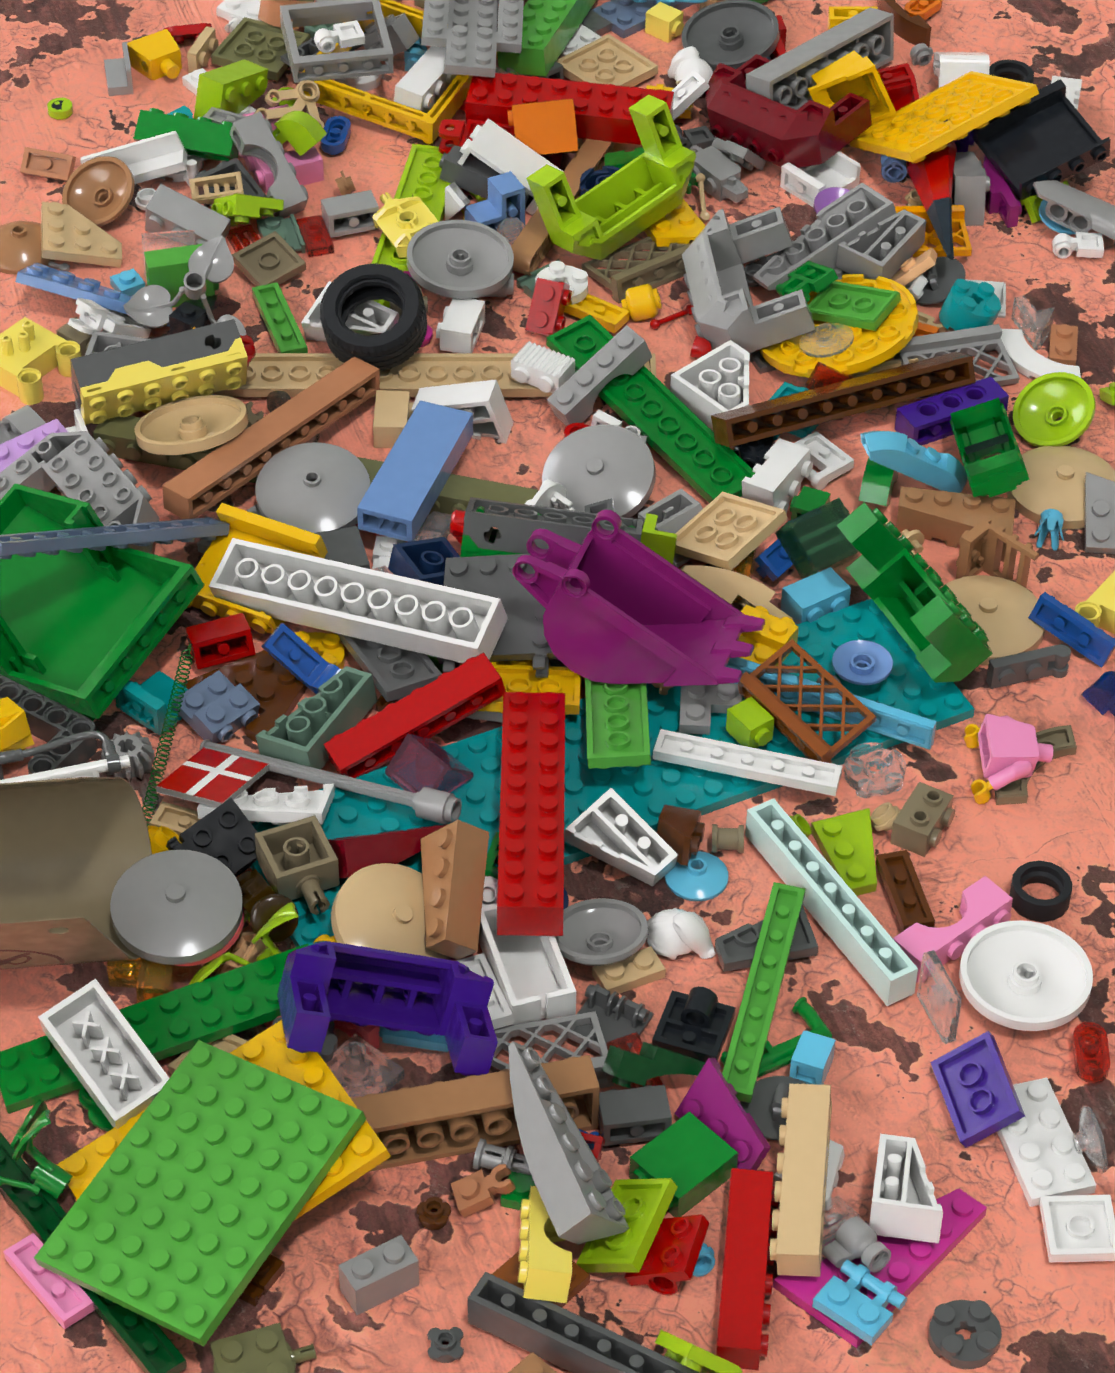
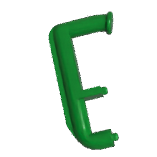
(781, 1054)

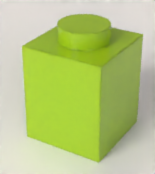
(750, 723)

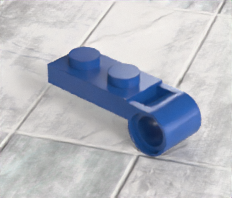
(299, 658)

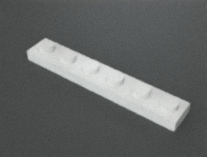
(747, 762)

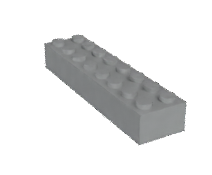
(790, 74)

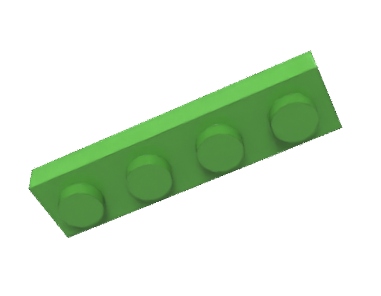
(279, 319)

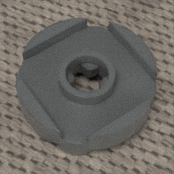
(966, 1315)

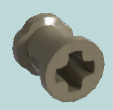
(727, 838)

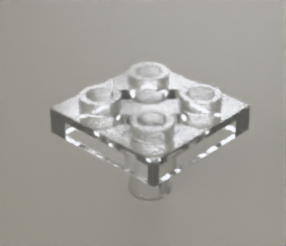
(355, 1058)

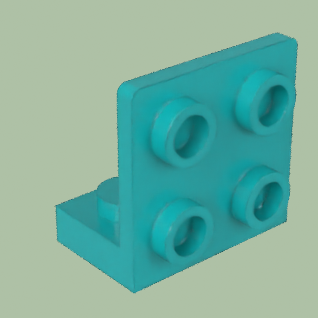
(149, 701)

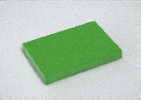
(854, 305)

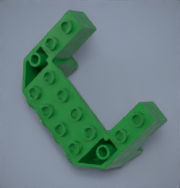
(914, 598)

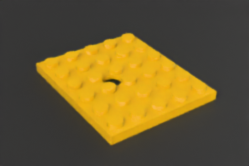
(964, 102)

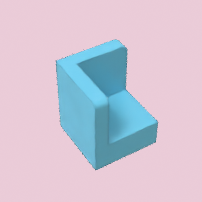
(812, 1058)

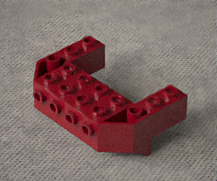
(775, 130)

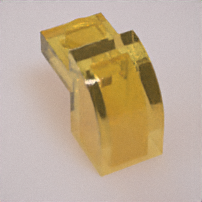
(146, 976)

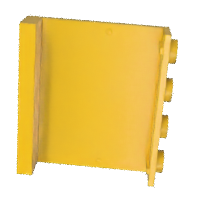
(258, 530)

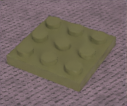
(258, 44)

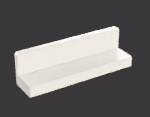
(149, 157)

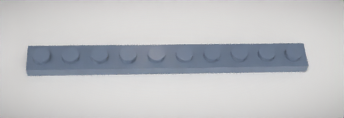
(115, 536)

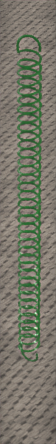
(171, 731)

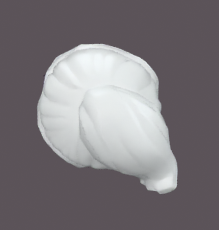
(685, 62)
(678, 933)

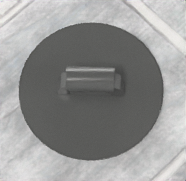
(940, 280)
(767, 1103)

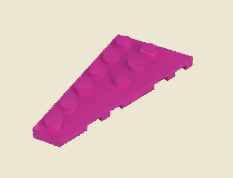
(907, 1266)

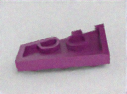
(718, 1108)

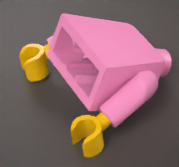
(1006, 751)

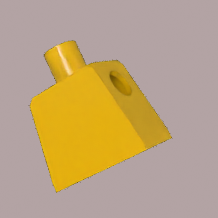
(156, 55)

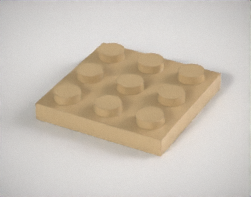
(607, 63)
(728, 530)

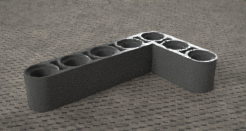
(49, 723)

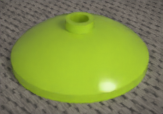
(1048, 399)

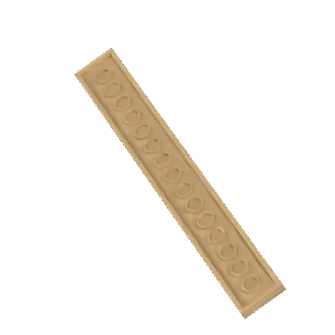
(300, 370)

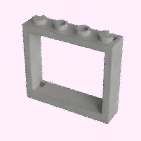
(337, 64)

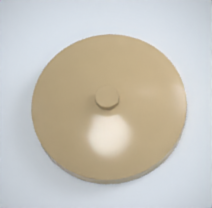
(191, 425)
(1058, 483)
(1001, 611)
(382, 910)

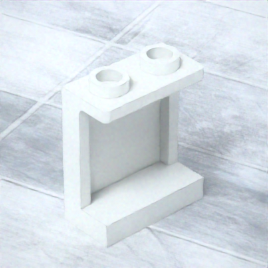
(810, 180)

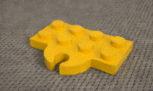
(520, 677)

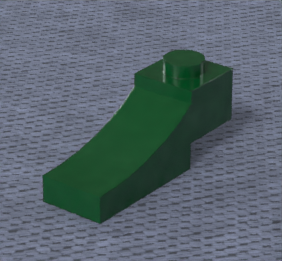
(650, 1063)

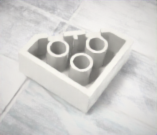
(714, 382)

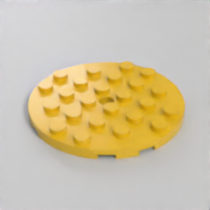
(868, 346)

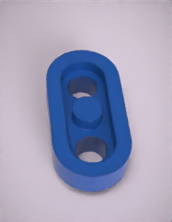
(338, 133)

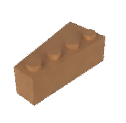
(454, 887)

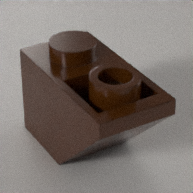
(681, 831)

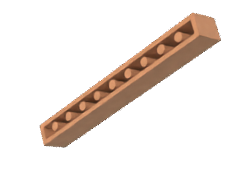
(288, 425)

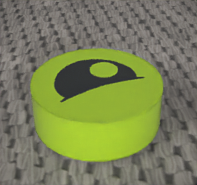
(60, 108)

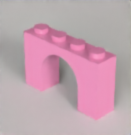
(307, 167)

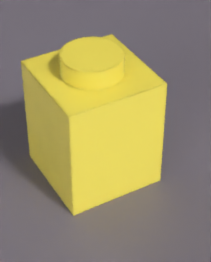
(664, 22)

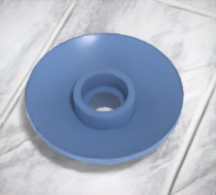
(862, 662)

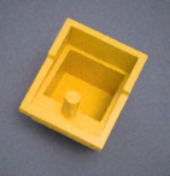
(856, 76)

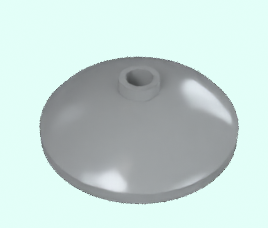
(602, 931)

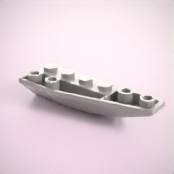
(559, 1158)

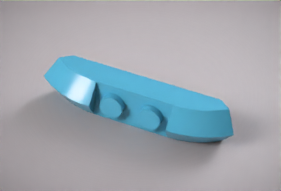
(914, 460)

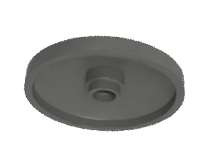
(732, 32)

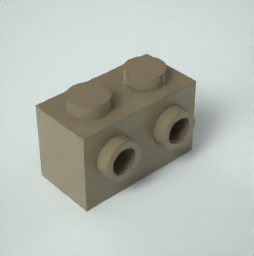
(922, 819)

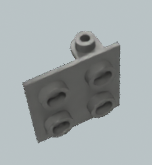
(615, 1014)

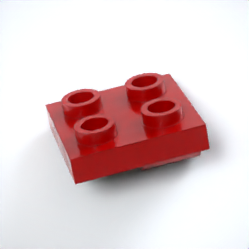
(672, 1254)

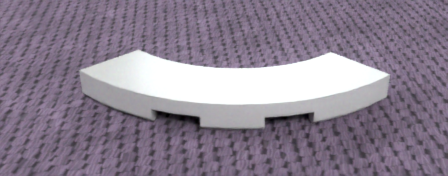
(1027, 360)

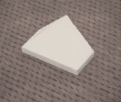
(454, 200)

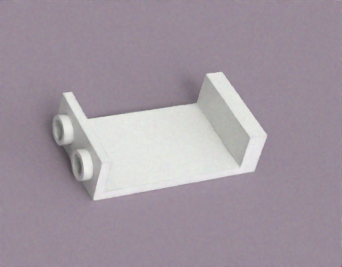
(504, 154)

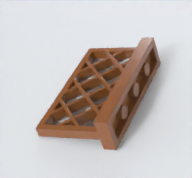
(792, 725)

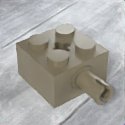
(298, 861)

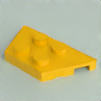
(676, 227)

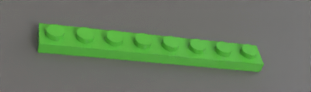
(762, 989)

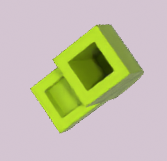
(299, 130)

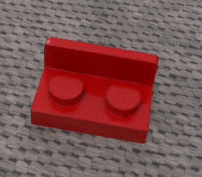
(548, 307)

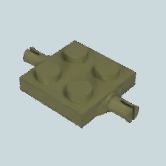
(258, 1352)

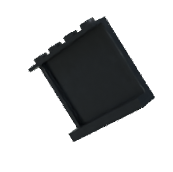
(1041, 141)

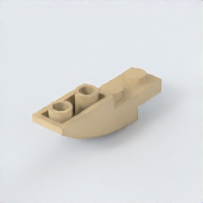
(731, 584)

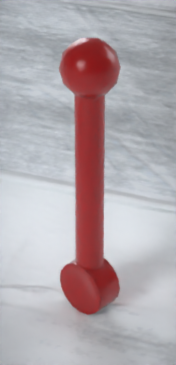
(655, 324)

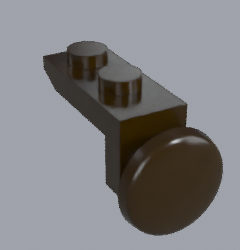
(263, 903)

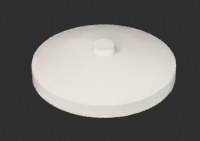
(1026, 975)

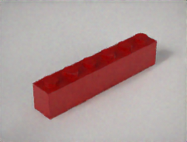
(421, 713)
(745, 1267)

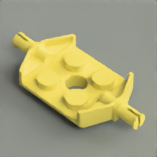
(392, 216)

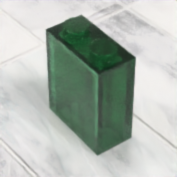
(816, 541)

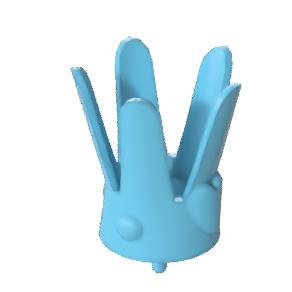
(1051, 522)

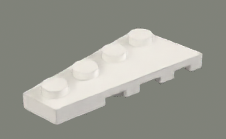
(281, 807)

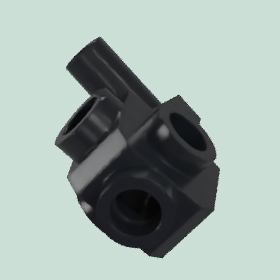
(753, 452)

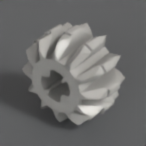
(139, 752)

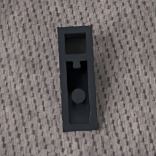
(193, 314)

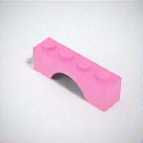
(980, 907)

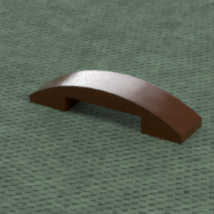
(911, 29)

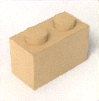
(390, 416)

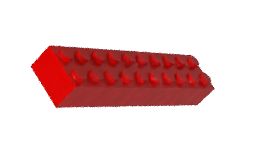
(532, 815)

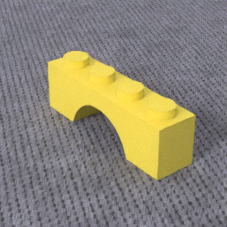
(543, 1265)

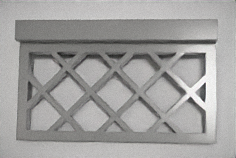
(967, 341)
(563, 1025)

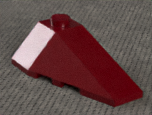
(372, 849)

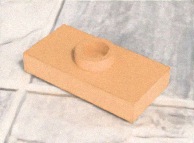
(914, 268)

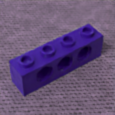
(930, 418)

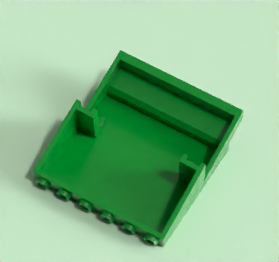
(84, 618)

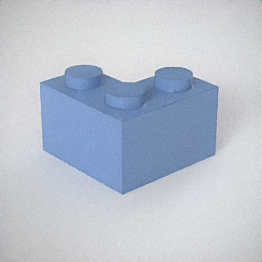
(504, 201)

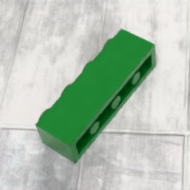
(198, 136)

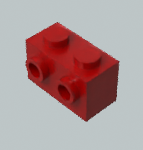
(220, 641)

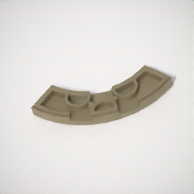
(1063, 745)

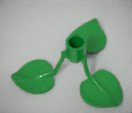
(46, 1174)

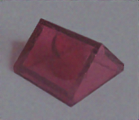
(426, 764)

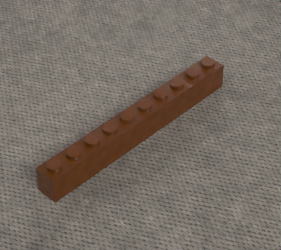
(842, 399)

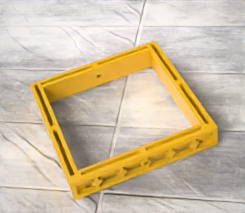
(384, 111)

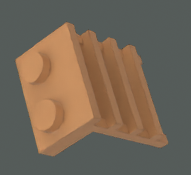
(982, 551)

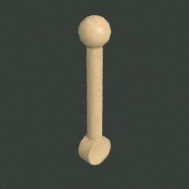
(704, 216)

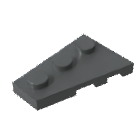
(739, 946)

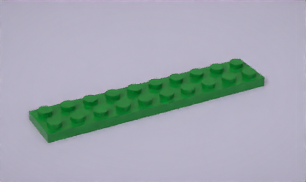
(659, 415)
(163, 1023)

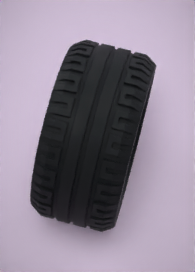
(366, 284)

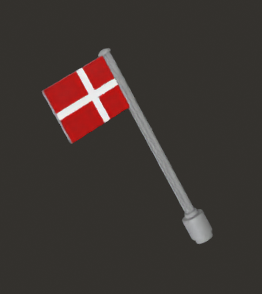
(225, 772)

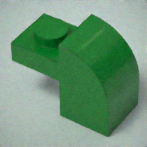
(877, 484)

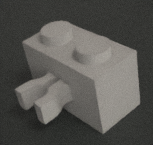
(400, 33)

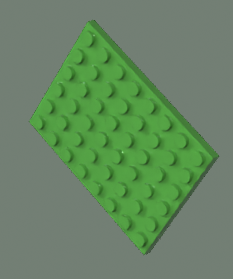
(200, 1191)

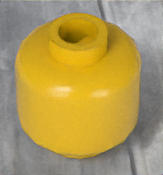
(642, 302)

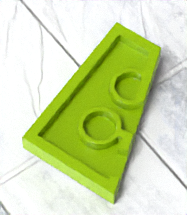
(849, 848)

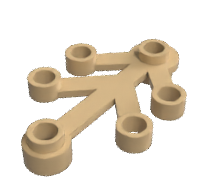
(293, 94)

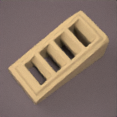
(222, 180)

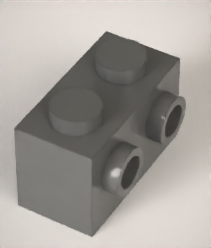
(633, 1114)

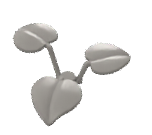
(209, 261)

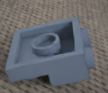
(217, 708)

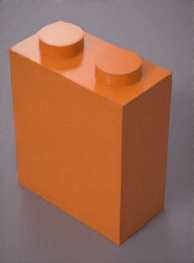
(545, 125)

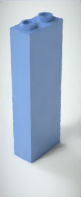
(415, 471)

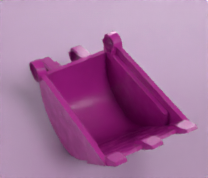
(630, 613)

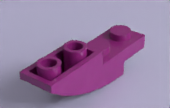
(1000, 197)

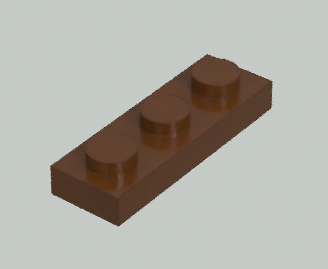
(904, 889)

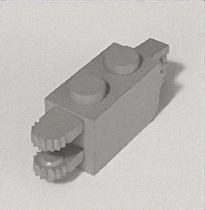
(721, 174)

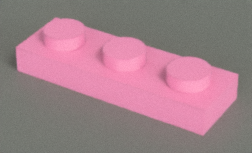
(59, 1295)

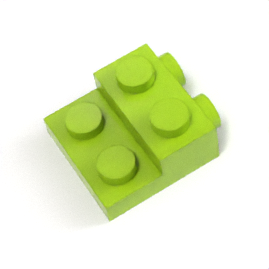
(243, 208)

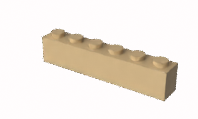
(803, 1180)

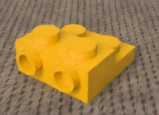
(772, 637)

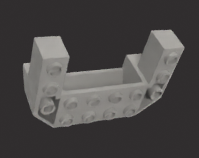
(721, 287)
(84, 473)

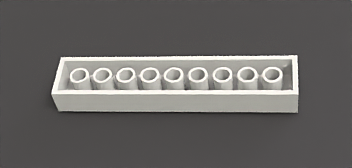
(359, 601)

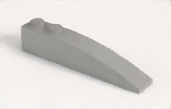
(838, 222)

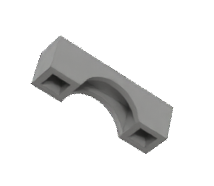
(255, 138)
(620, 356)

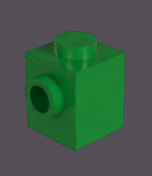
(807, 501)

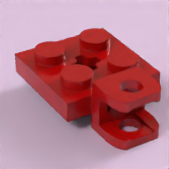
(461, 132)

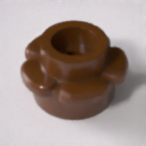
(433, 1220)

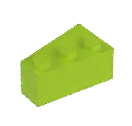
(230, 87)

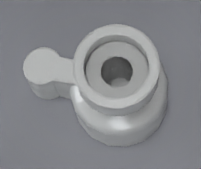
(856, 1241)

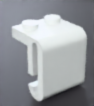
(953, 65)

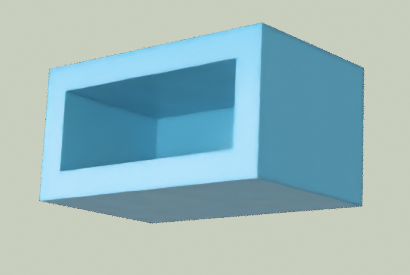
(815, 596)

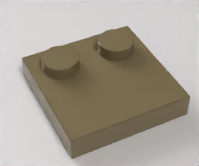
(269, 261)

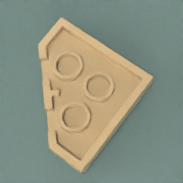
(74, 238)

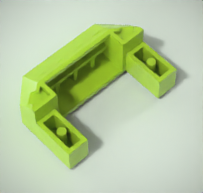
(626, 199)

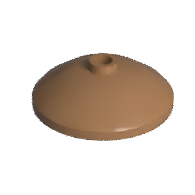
(100, 189)
(20, 246)

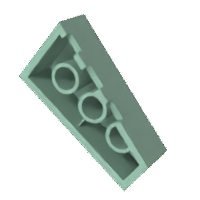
(332, 711)

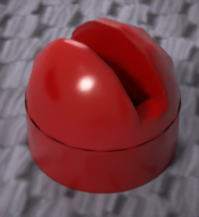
(700, 347)

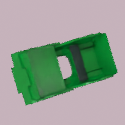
(986, 432)

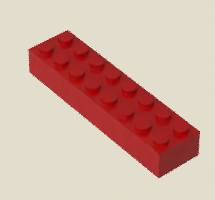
(599, 108)

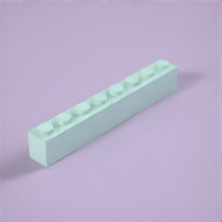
(832, 902)

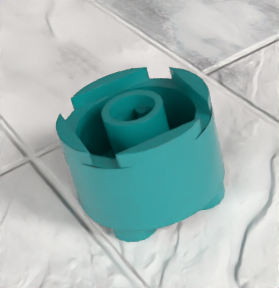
(969, 305)

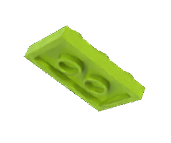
(645, 1209)

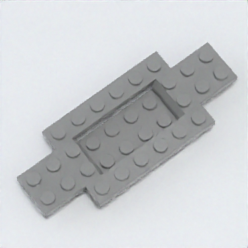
(473, 32)

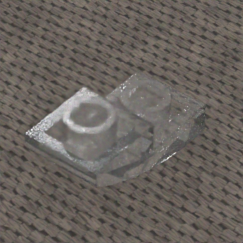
(435, 526)

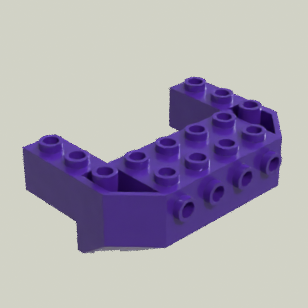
(387, 991)

